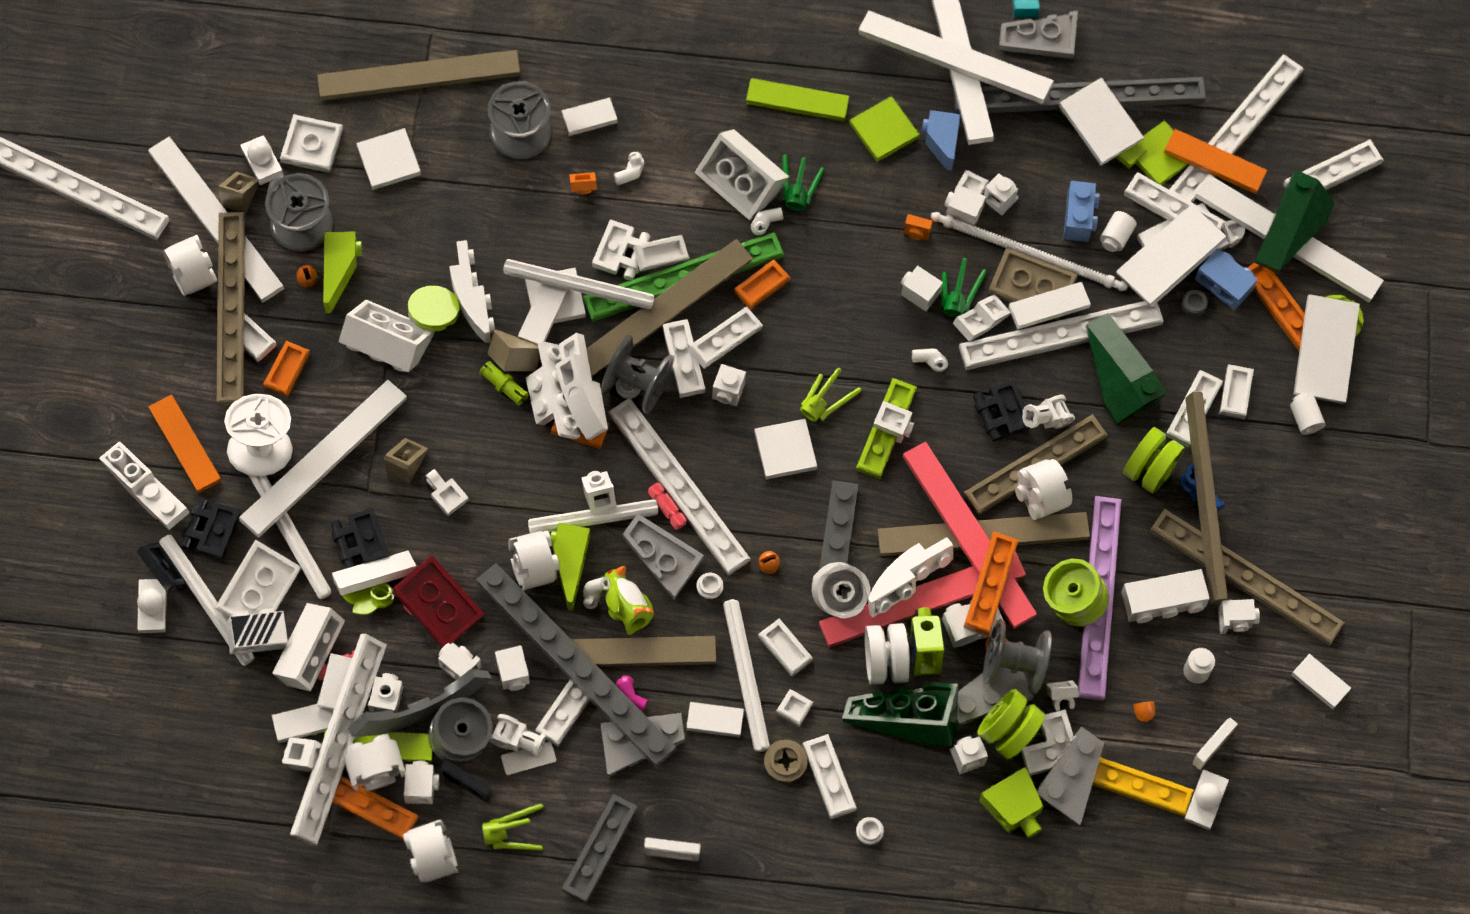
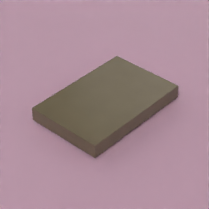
(1026, 277)

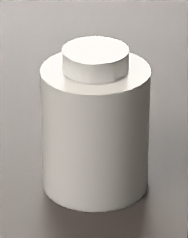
(1117, 231)
(1307, 414)
(1199, 665)

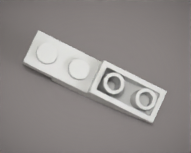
(471, 296)
(579, 390)
(144, 486)
(900, 577)

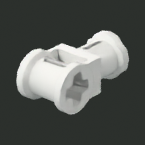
(1050, 412)
(514, 735)

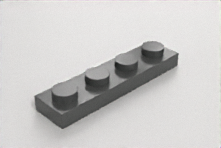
(839, 523)
(599, 848)

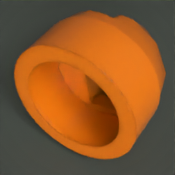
(301, 276)
(771, 566)
(1145, 711)

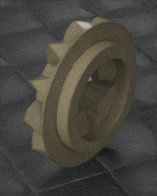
(793, 752)

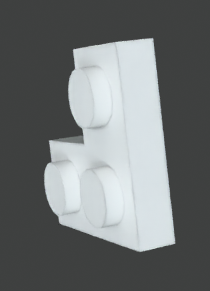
(1057, 736)

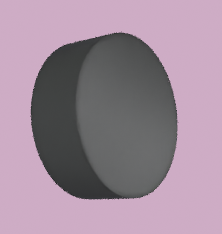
(1194, 303)

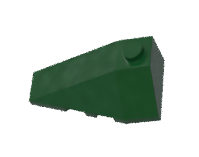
(1297, 219)
(1123, 374)
(917, 714)

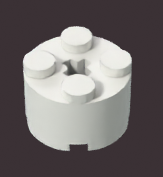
(190, 265)
(1043, 488)
(533, 560)
(853, 597)
(374, 763)
(431, 851)

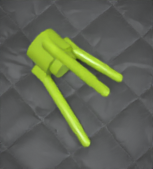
(814, 406)
(496, 830)

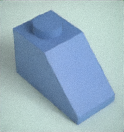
(941, 135)

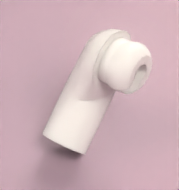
(632, 171)
(764, 218)
(593, 590)

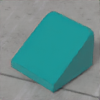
(1025, 8)

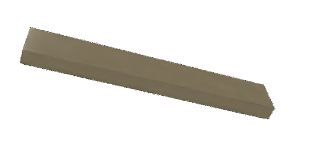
(1060, 448)
(649, 651)

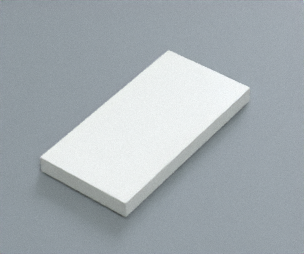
(1171, 255)
(1326, 348)

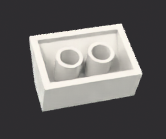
(741, 173)
(385, 336)

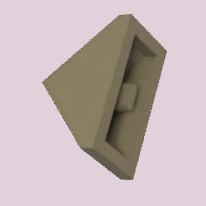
(238, 191)
(513, 352)
(405, 459)

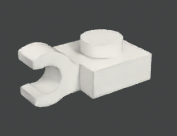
(447, 495)

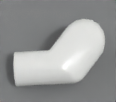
(931, 357)

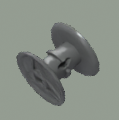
(519, 120)
(299, 212)
(627, 370)
(1017, 657)

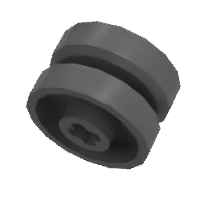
(473, 735)

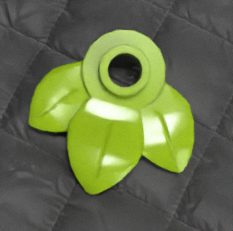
(367, 599)

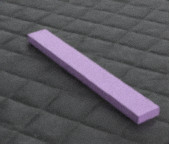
(1097, 635)

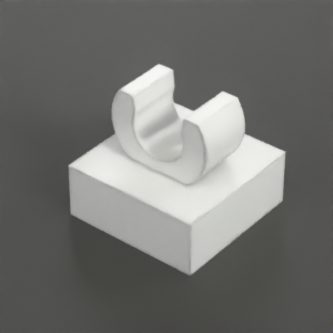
(1062, 690)

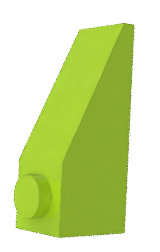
(339, 264)
(570, 547)

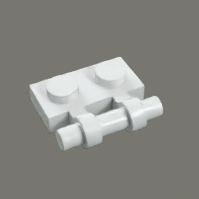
(613, 248)

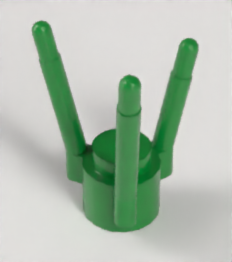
(797, 197)
(955, 303)

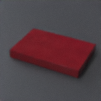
(437, 602)

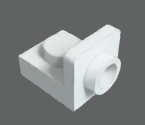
(894, 421)

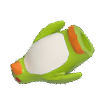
(627, 602)

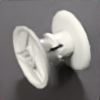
(258, 434)

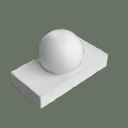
(262, 160)
(151, 607)
(1206, 800)

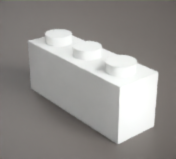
(1165, 596)
(308, 647)

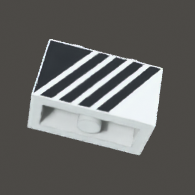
(256, 631)

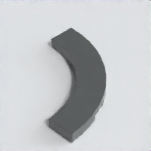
(387, 721)

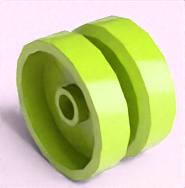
(1157, 462)
(1076, 592)
(1011, 723)

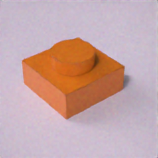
(583, 182)
(917, 227)

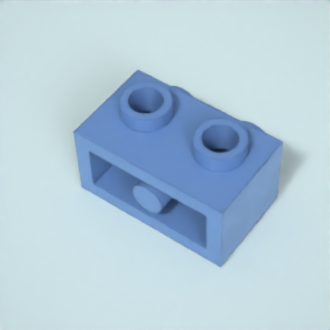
(1079, 211)
(1226, 278)

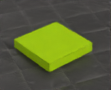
(884, 129)
(1154, 161)

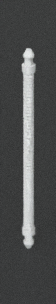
(950, 222)

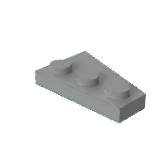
(1045, 37)

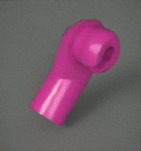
(625, 684)

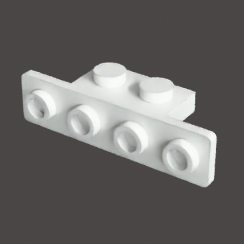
(547, 395)

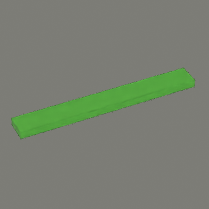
(761, 250)

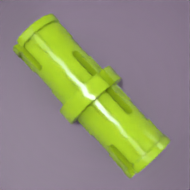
(504, 383)

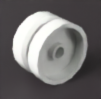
(889, 653)

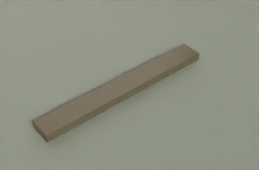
(418, 75)
(669, 304)
(230, 308)
(1206, 497)
(1025, 529)
(1251, 580)

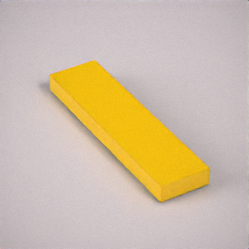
(1142, 787)

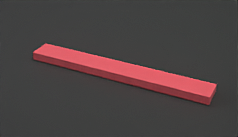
(964, 527)
(930, 595)

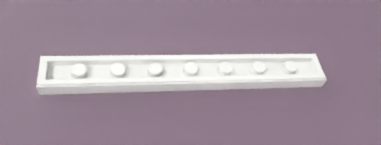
(955, 57)
(966, 88)
(1243, 121)
(82, 190)
(207, 209)
(1313, 254)
(1054, 335)
(322, 458)
(679, 486)
(330, 759)

